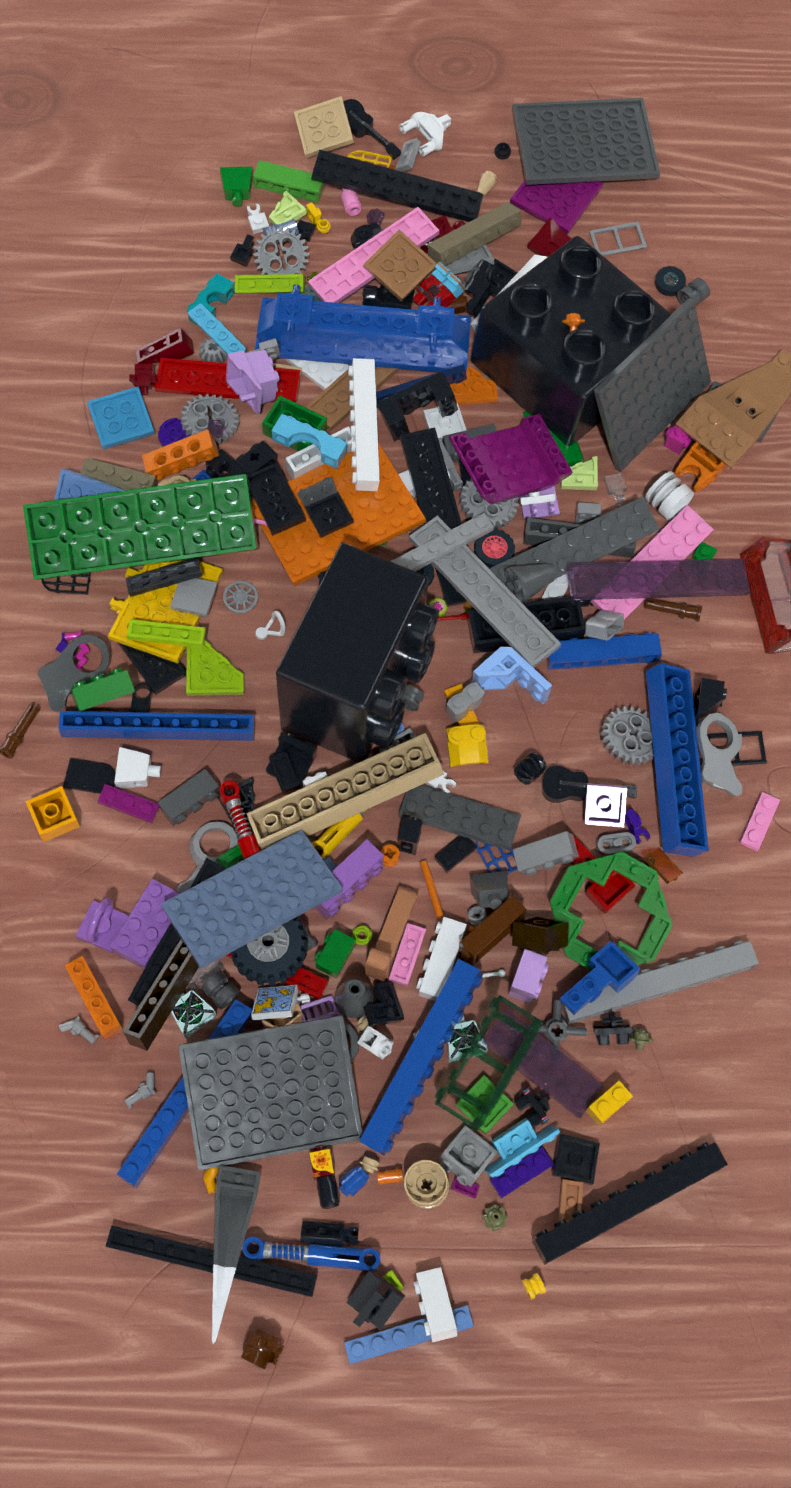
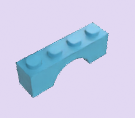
(290, 431)

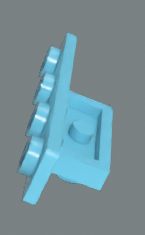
(215, 330)
(517, 1143)

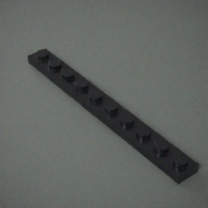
(202, 1259)

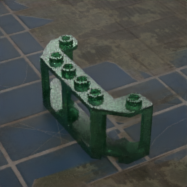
(507, 1071)

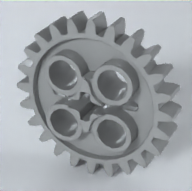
(296, 251)
(195, 415)
(474, 509)
(629, 735)

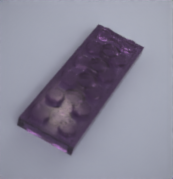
(545, 1066)

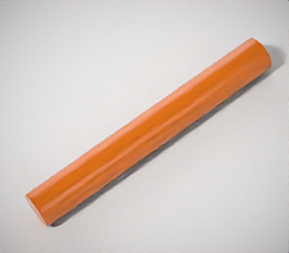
(431, 889)

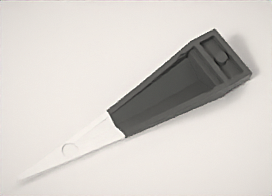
(233, 1207)

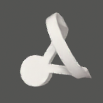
(261, 633)

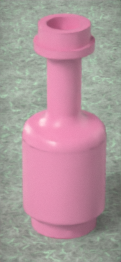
(350, 202)

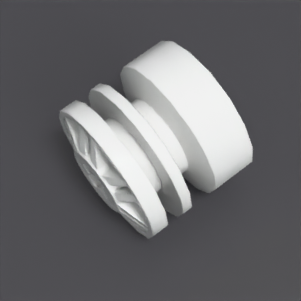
(669, 496)

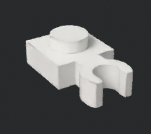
(257, 220)
(441, 782)

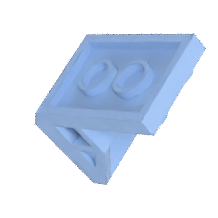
(507, 666)

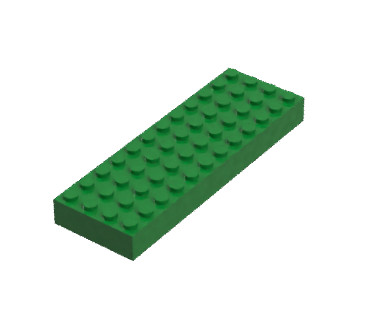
(140, 527)

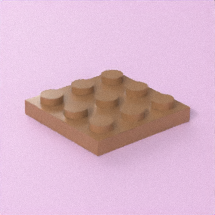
(400, 265)

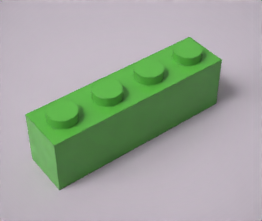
(282, 179)

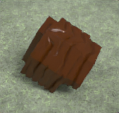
(262, 1349)

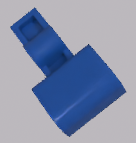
(609, 968)

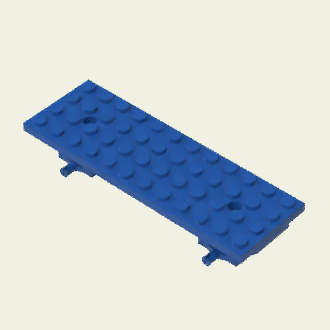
(338, 332)

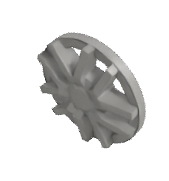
(240, 597)

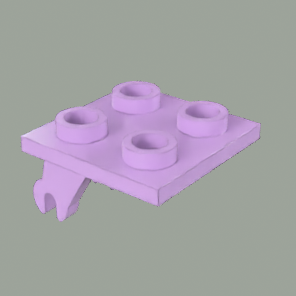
(541, 509)

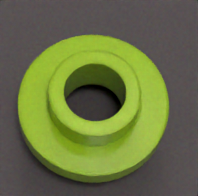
(362, 929)

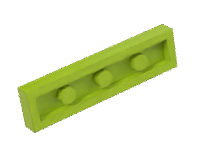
(268, 283)
(166, 633)

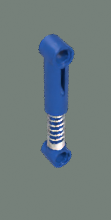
(313, 1254)

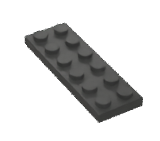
(461, 816)

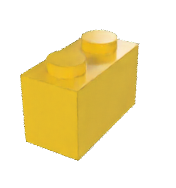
(609, 1103)

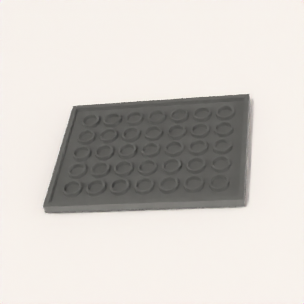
(585, 141)
(653, 385)
(270, 1092)

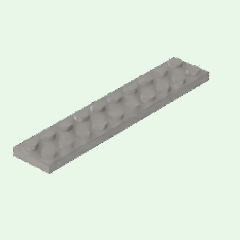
(490, 598)

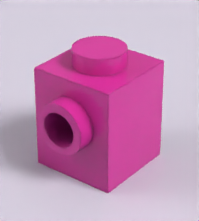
(676, 440)

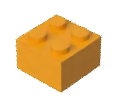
(52, 814)

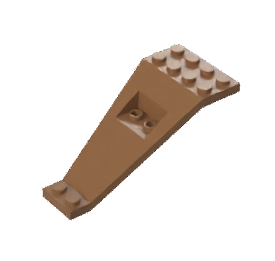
(727, 427)

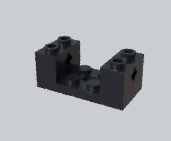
(418, 395)

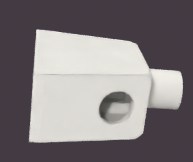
(134, 769)

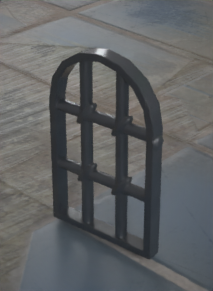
(73, 584)

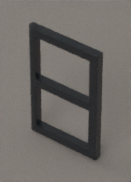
(745, 734)

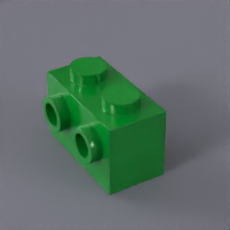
(335, 953)

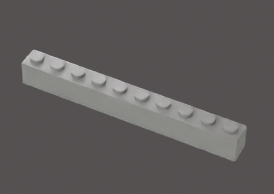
(671, 979)

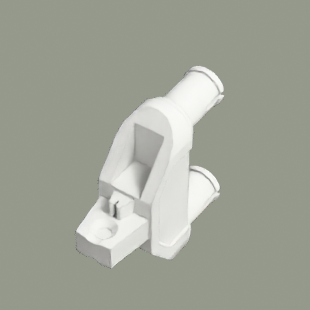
(430, 127)

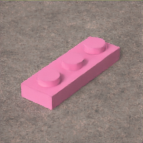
(759, 821)
(407, 954)

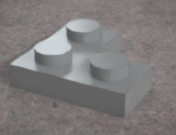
(271, 348)

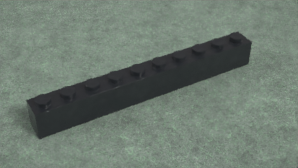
(629, 1203)

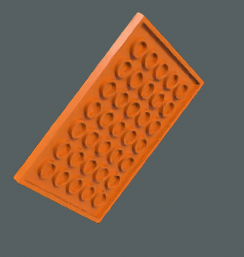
(376, 518)

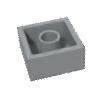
(587, 512)

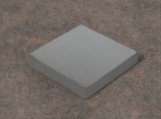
(194, 597)

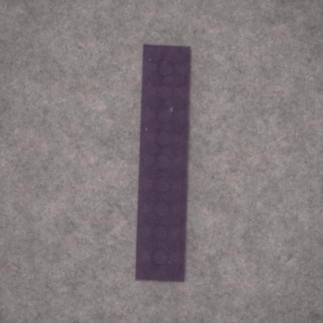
(657, 579)

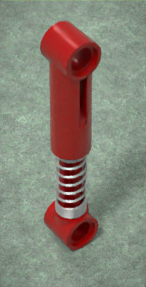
(246, 840)

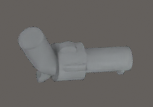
(79, 1028)
(143, 1092)

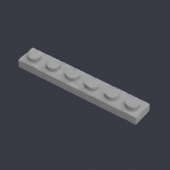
(445, 543)

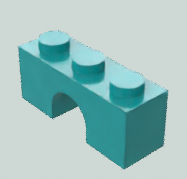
(217, 290)

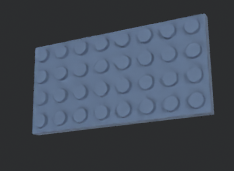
(251, 898)

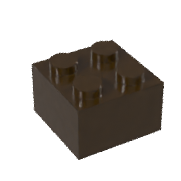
(540, 934)

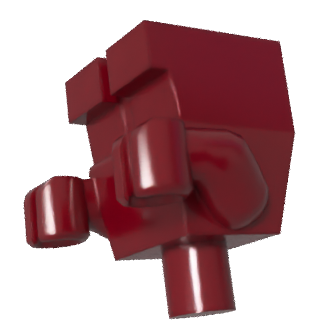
(144, 377)

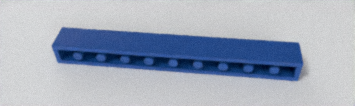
(156, 726)
(421, 1057)
(175, 1108)

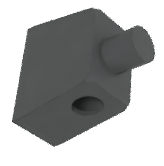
(490, 889)

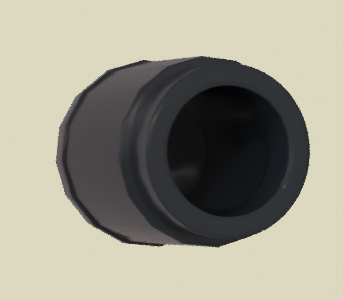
(327, 1192)

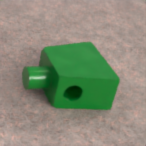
(237, 183)

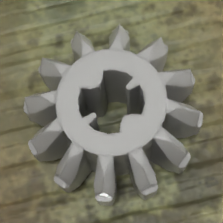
(211, 352)

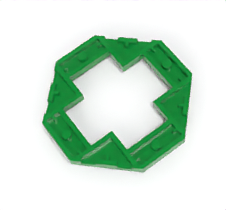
(598, 872)

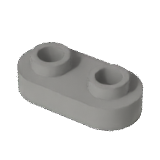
(615, 843)

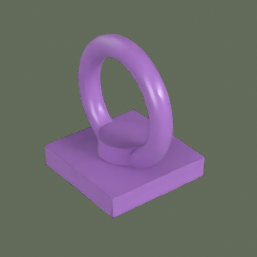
(101, 924)

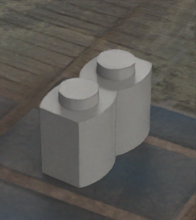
(604, 625)
(462, 703)

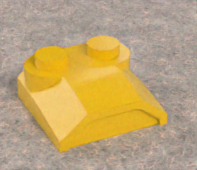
(467, 745)

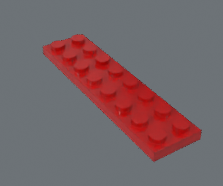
(209, 378)

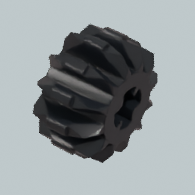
(530, 768)

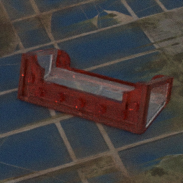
(770, 590)

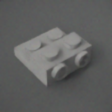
(467, 1156)

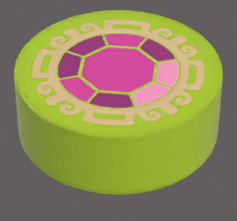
(440, 605)

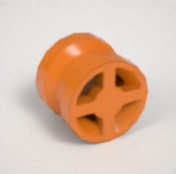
(389, 859)

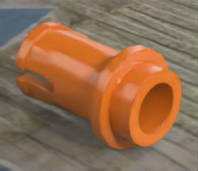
(390, 1176)

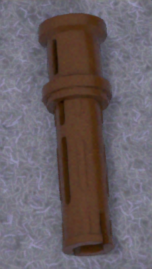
(682, 610)
(14, 738)

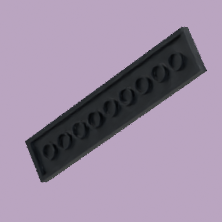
(396, 186)
(432, 490)

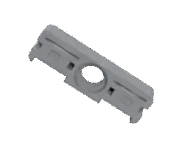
(455, 480)

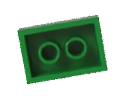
(300, 413)
(101, 689)

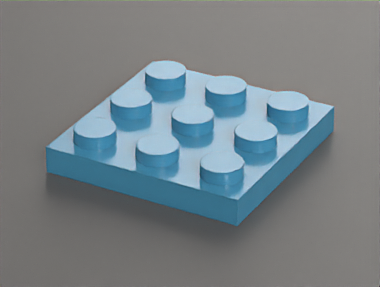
(120, 417)

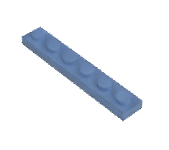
(399, 1337)

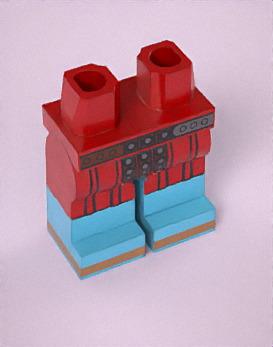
(439, 284)

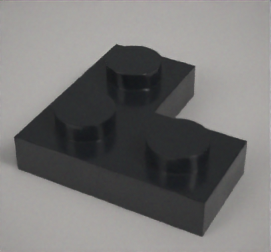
(387, 1008)

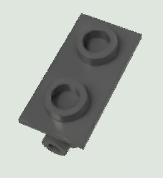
(317, 492)

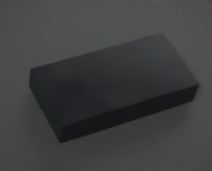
(284, 771)

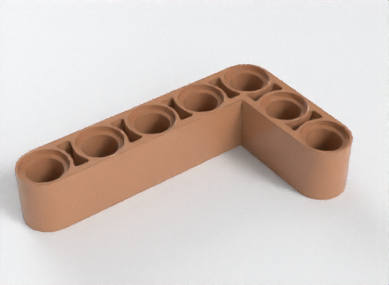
(381, 957)

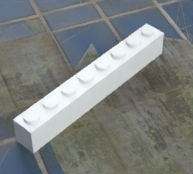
(364, 425)

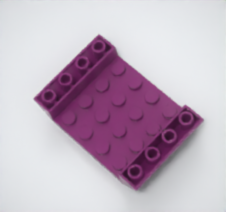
(513, 460)

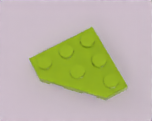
(211, 673)

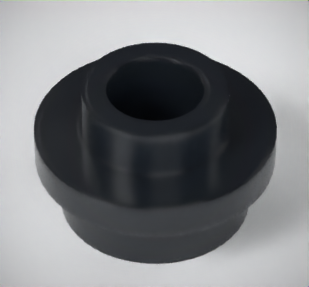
(502, 151)

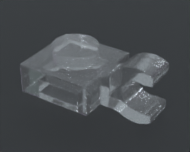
(616, 485)

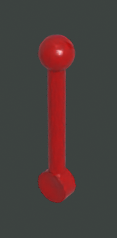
(462, 617)

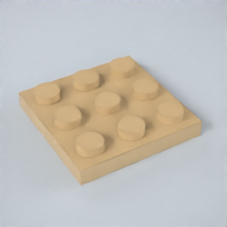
(324, 127)

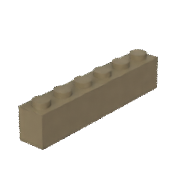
(475, 234)

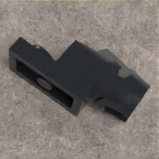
(478, 286)

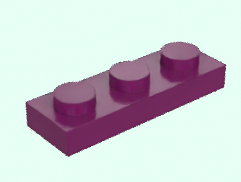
(128, 803)

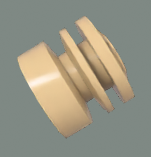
(432, 1173)

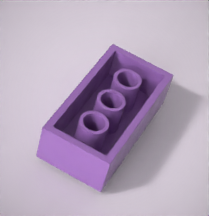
(353, 876)
(144, 926)

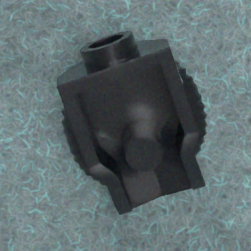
(364, 233)

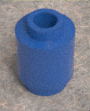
(353, 1181)

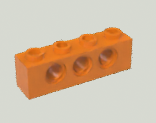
(181, 455)
(93, 997)

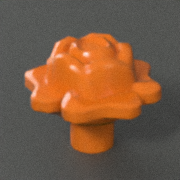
(573, 320)

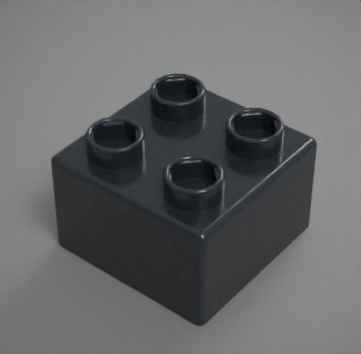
(536, 355)
(355, 654)

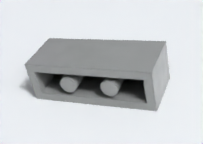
(545, 853)

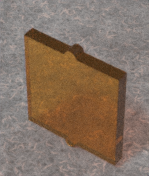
(663, 865)

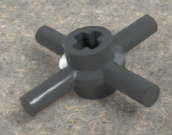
(565, 1030)

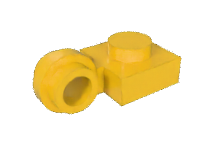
(314, 215)

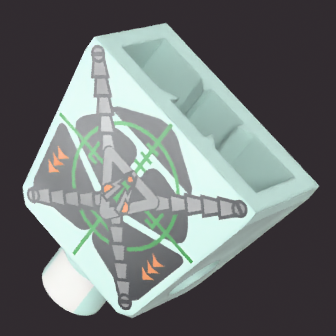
(192, 1013)
(460, 1041)

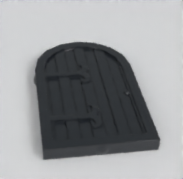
(88, 776)

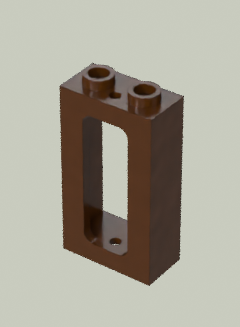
(491, 931)

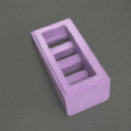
(312, 1005)

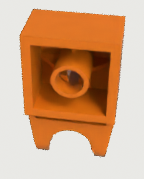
(702, 465)

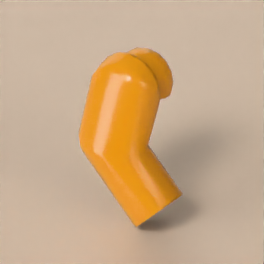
(209, 1179)

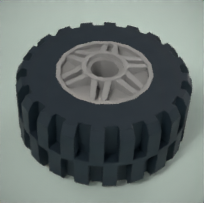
(273, 962)

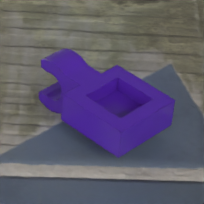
(634, 823)

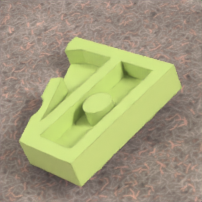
(287, 210)
(583, 476)

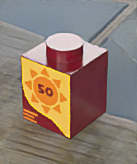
(321, 1162)

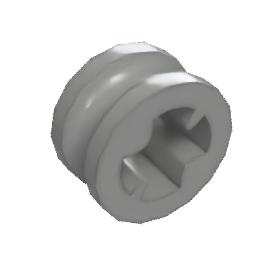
(474, 911)

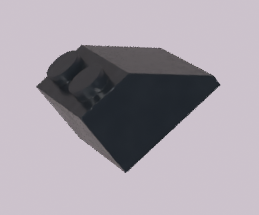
(708, 698)

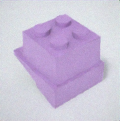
(252, 377)

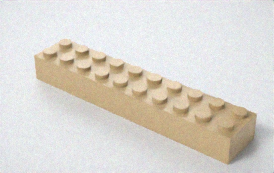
(347, 792)

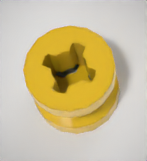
(533, 1286)

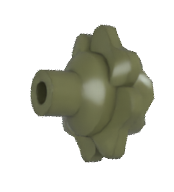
(641, 1037)
(495, 1218)

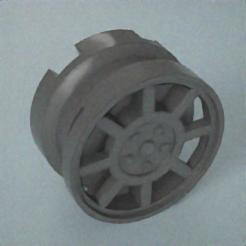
(411, 698)

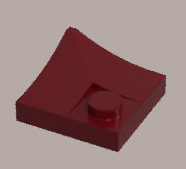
(548, 239)

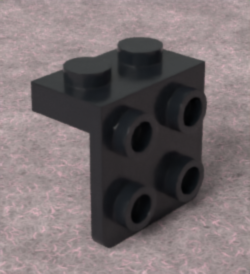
(300, 753)

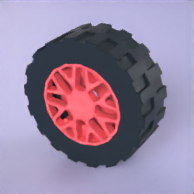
(494, 548)

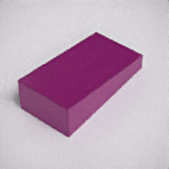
(465, 1190)

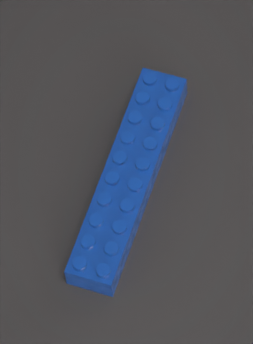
(677, 761)

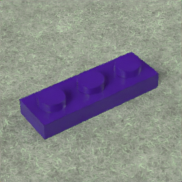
(522, 1172)

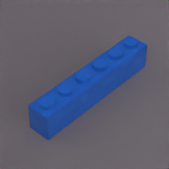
(599, 652)

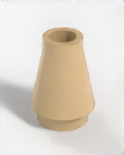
(486, 182)

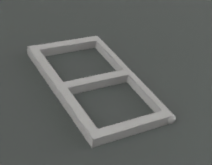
(614, 229)

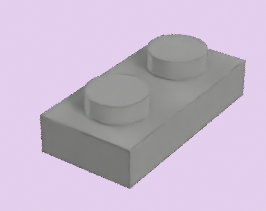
(408, 155)

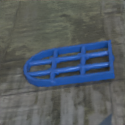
(494, 862)

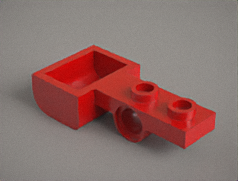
(614, 889)

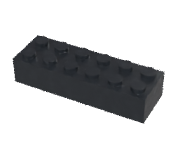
(559, 615)

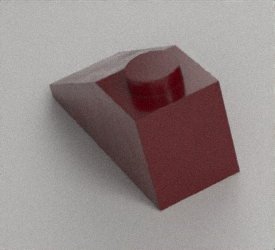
(173, 345)

